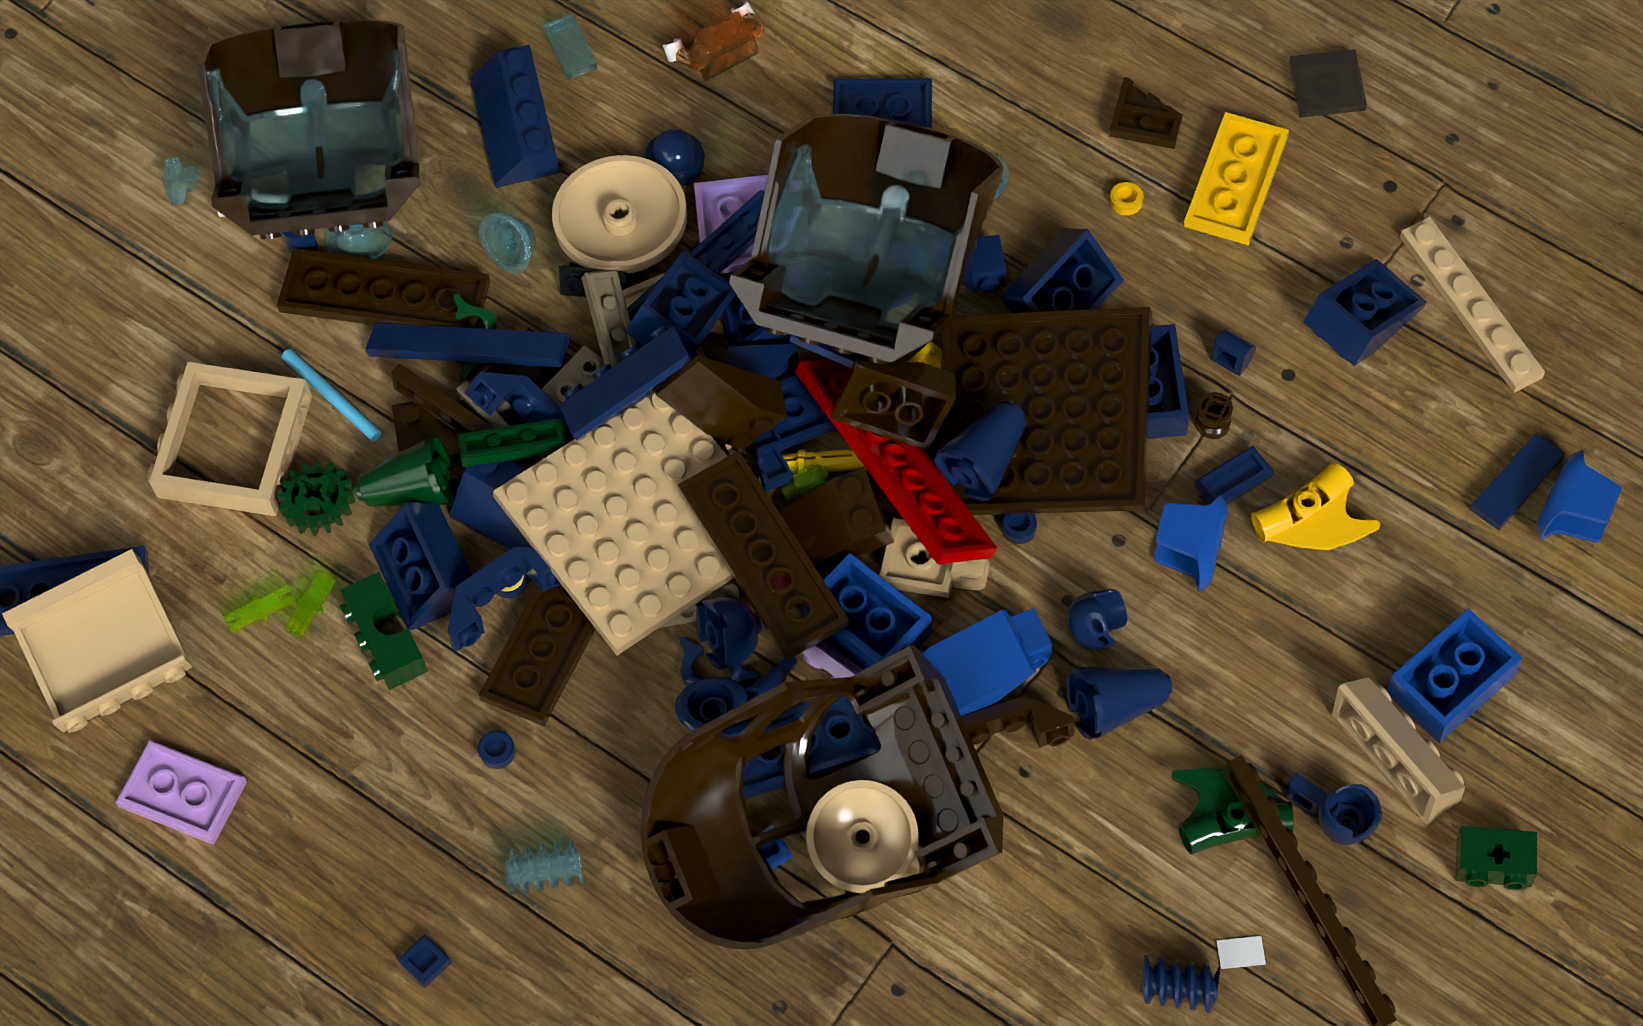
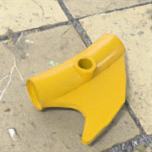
(1314, 514)

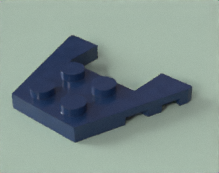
(803, 422)

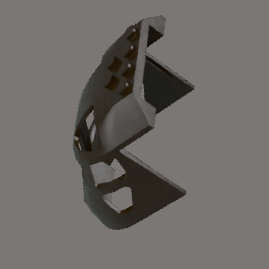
(700, 831)

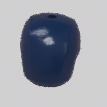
(1094, 616)
(1353, 805)

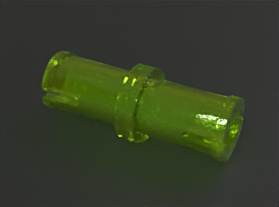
(260, 608)

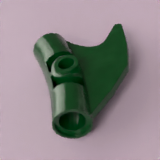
(1219, 813)

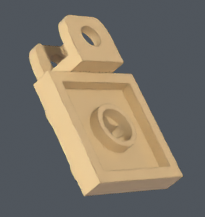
(927, 577)

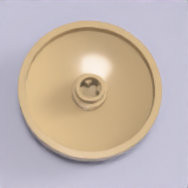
(619, 214)

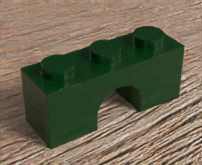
(395, 655)

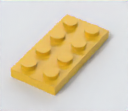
(1236, 178)

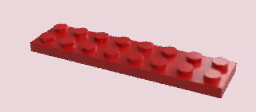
(905, 476)

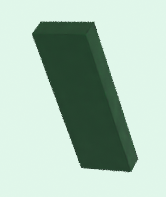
(511, 442)

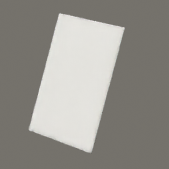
(1241, 952)

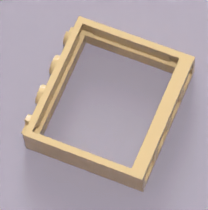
(282, 451)

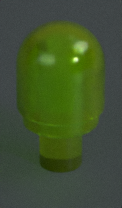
(806, 480)

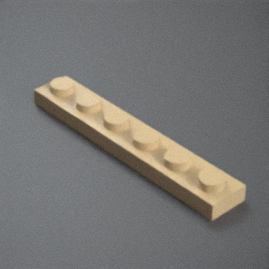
(1472, 305)

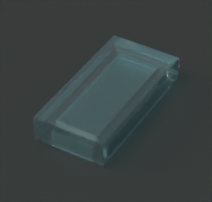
(570, 46)

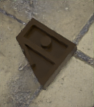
(1144, 118)
(416, 424)

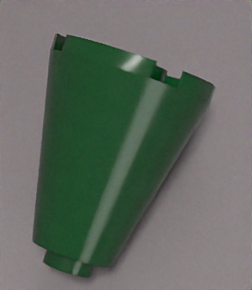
(410, 476)

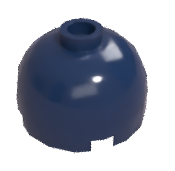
(729, 629)

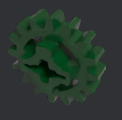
(311, 511)

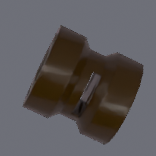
(1211, 423)

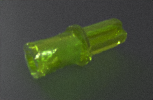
(310, 604)

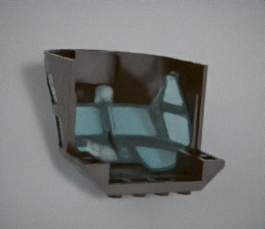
(310, 126)
(866, 233)

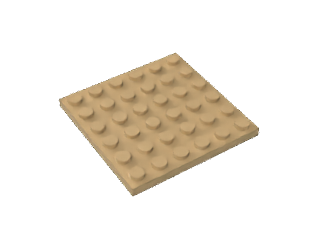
(616, 524)

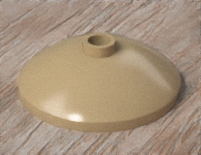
(855, 808)

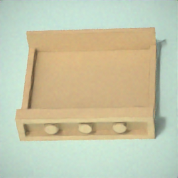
(98, 641)

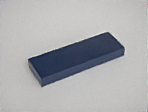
(1517, 481)

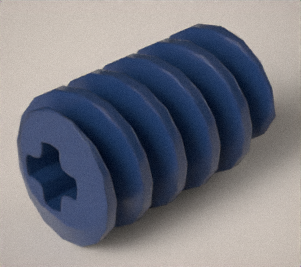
(1179, 984)

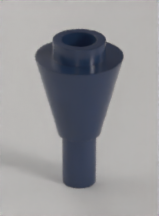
(771, 679)

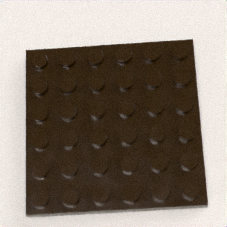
(1082, 400)

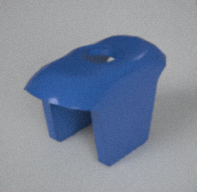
(1578, 502)
(1191, 539)

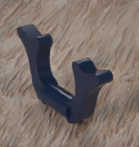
(693, 652)

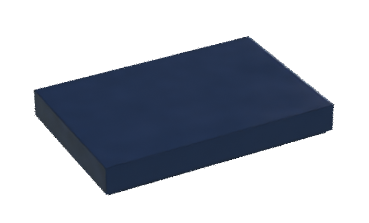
(885, 98)

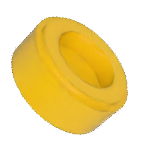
(1126, 198)

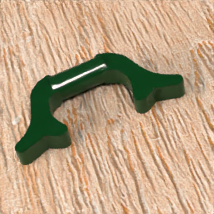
(487, 318)

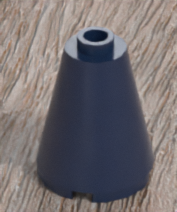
(982, 451)
(1114, 696)

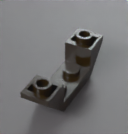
(1048, 723)

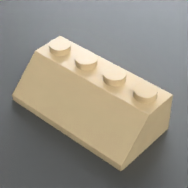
(1397, 749)

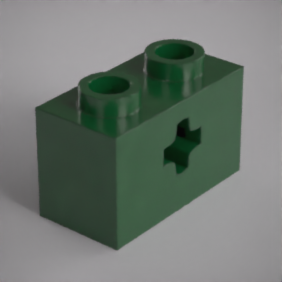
(1513, 849)

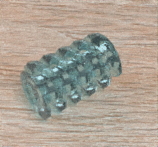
(544, 867)

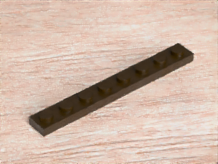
(1302, 881)

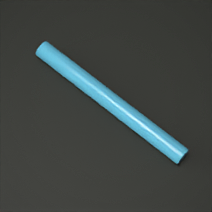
(331, 395)

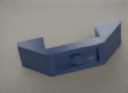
(528, 400)
(476, 591)

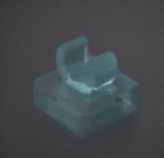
(179, 180)

